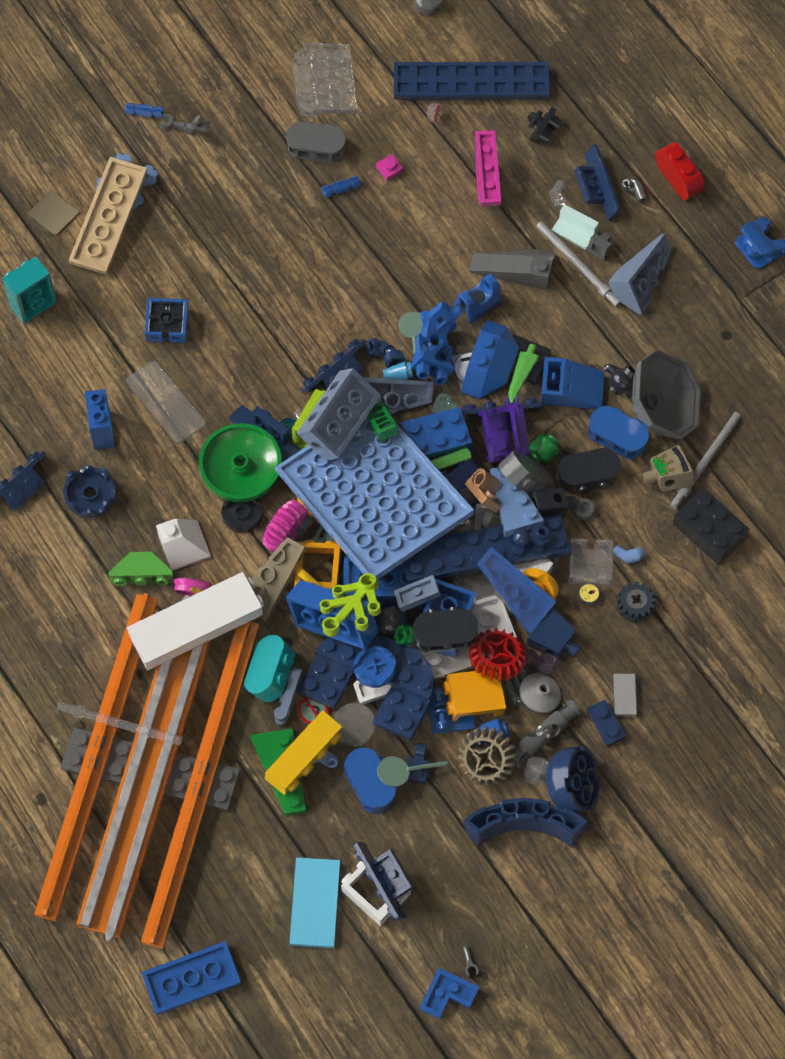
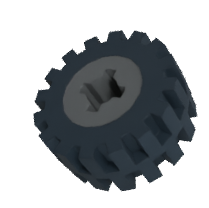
(634, 609)

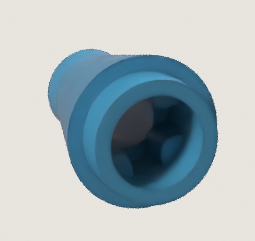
(400, 371)

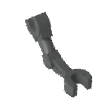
(188, 128)

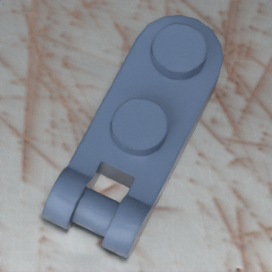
(288, 697)

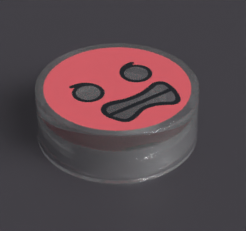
(433, 112)

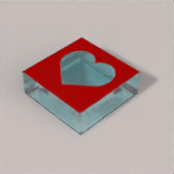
(306, 528)

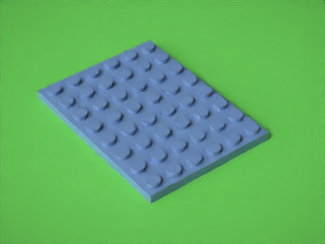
(376, 498)

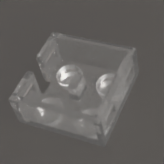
(591, 565)

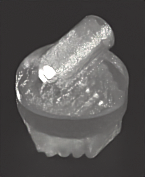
(536, 771)

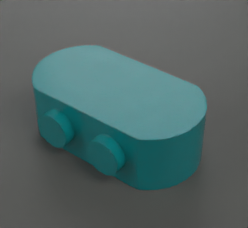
(269, 668)

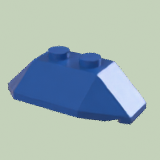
(490, 361)

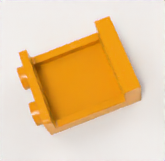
(473, 695)

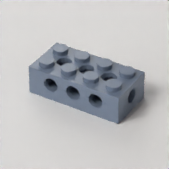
(338, 414)

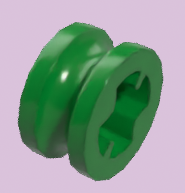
(404, 635)

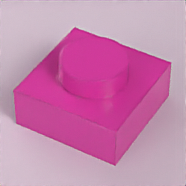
(389, 167)

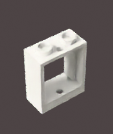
(349, 880)

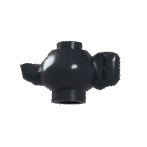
(621, 379)

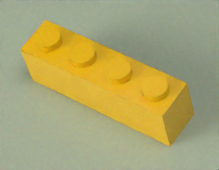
(303, 753)

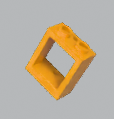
(328, 547)

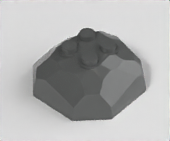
(666, 395)

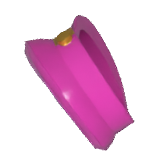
(189, 586)

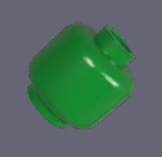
(544, 448)

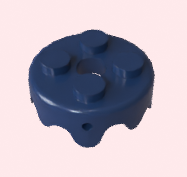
(89, 479)

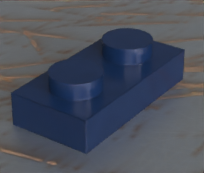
(606, 723)

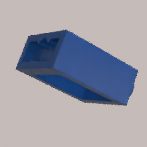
(99, 419)

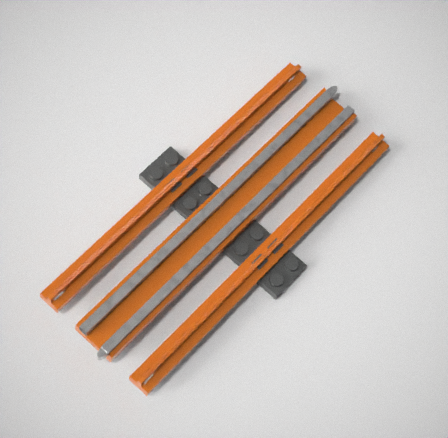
(146, 774)

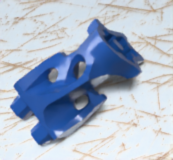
(426, 355)

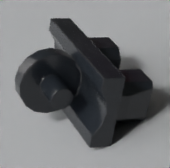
(549, 119)

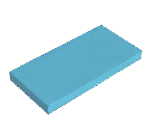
(314, 903)

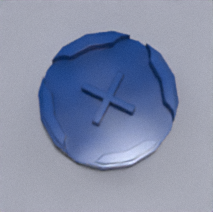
(375, 667)

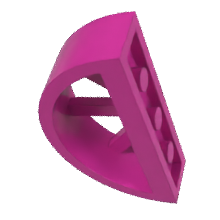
(487, 169)

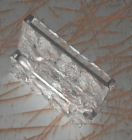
(324, 79)

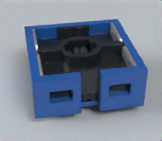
(166, 320)

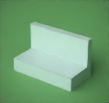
(575, 227)

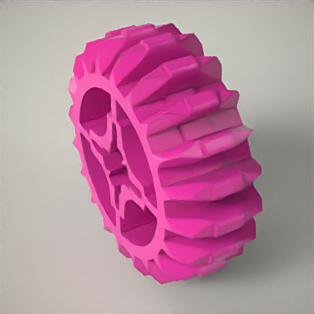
(284, 524)

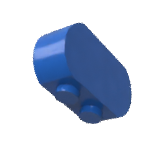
(618, 432)
(362, 774)

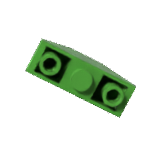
(141, 569)

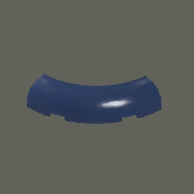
(525, 815)

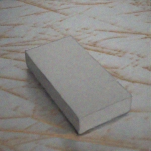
(624, 695)

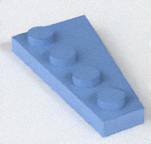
(516, 506)

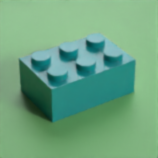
(29, 289)

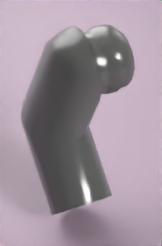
(636, 188)

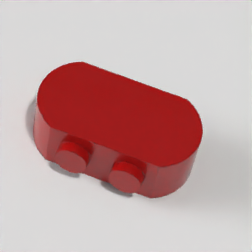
(679, 171)

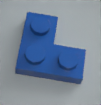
(446, 987)

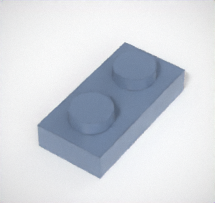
(417, 593)

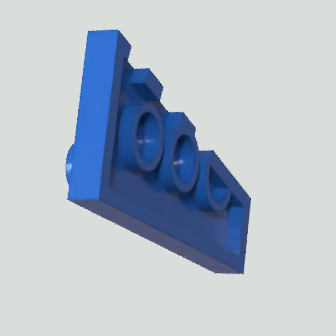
(519, 593)

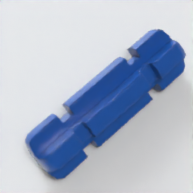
(144, 110)
(341, 186)

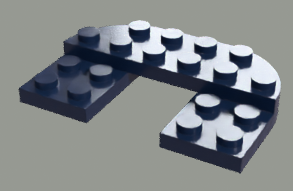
(405, 702)

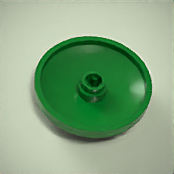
(239, 462)

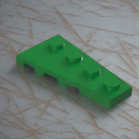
(269, 748)

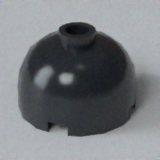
(390, 619)

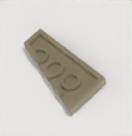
(276, 574)

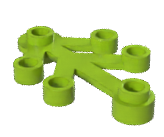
(365, 586)

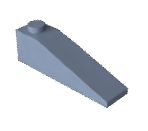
(636, 278)
(402, 394)

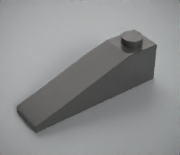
(519, 266)

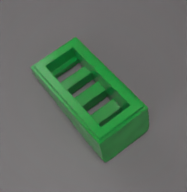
(386, 432)

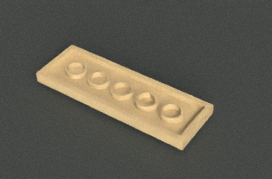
(108, 215)

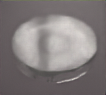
(355, 723)

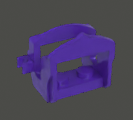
(497, 430)

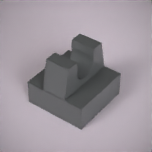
(599, 245)

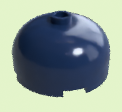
(566, 779)

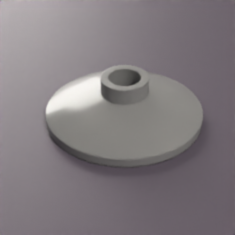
(535, 698)

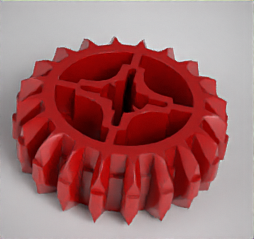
(497, 648)

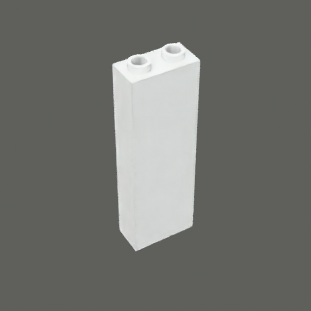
(195, 620)

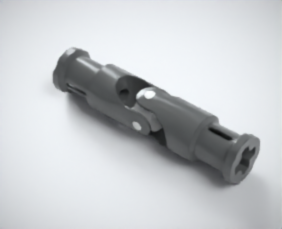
(541, 735)

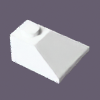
(182, 542)

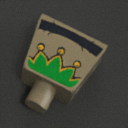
(670, 470)

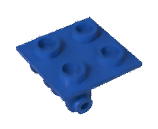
(441, 721)

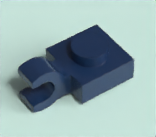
(418, 775)

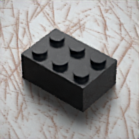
(711, 526)

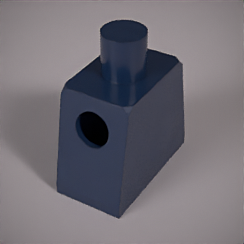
(553, 636)

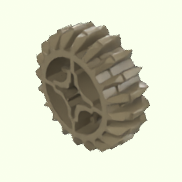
(472, 748)

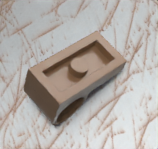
(483, 487)

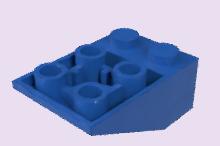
(571, 384)

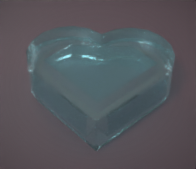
(443, 403)

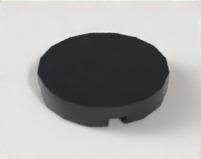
(242, 516)

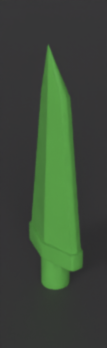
(523, 368)

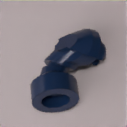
(378, 348)

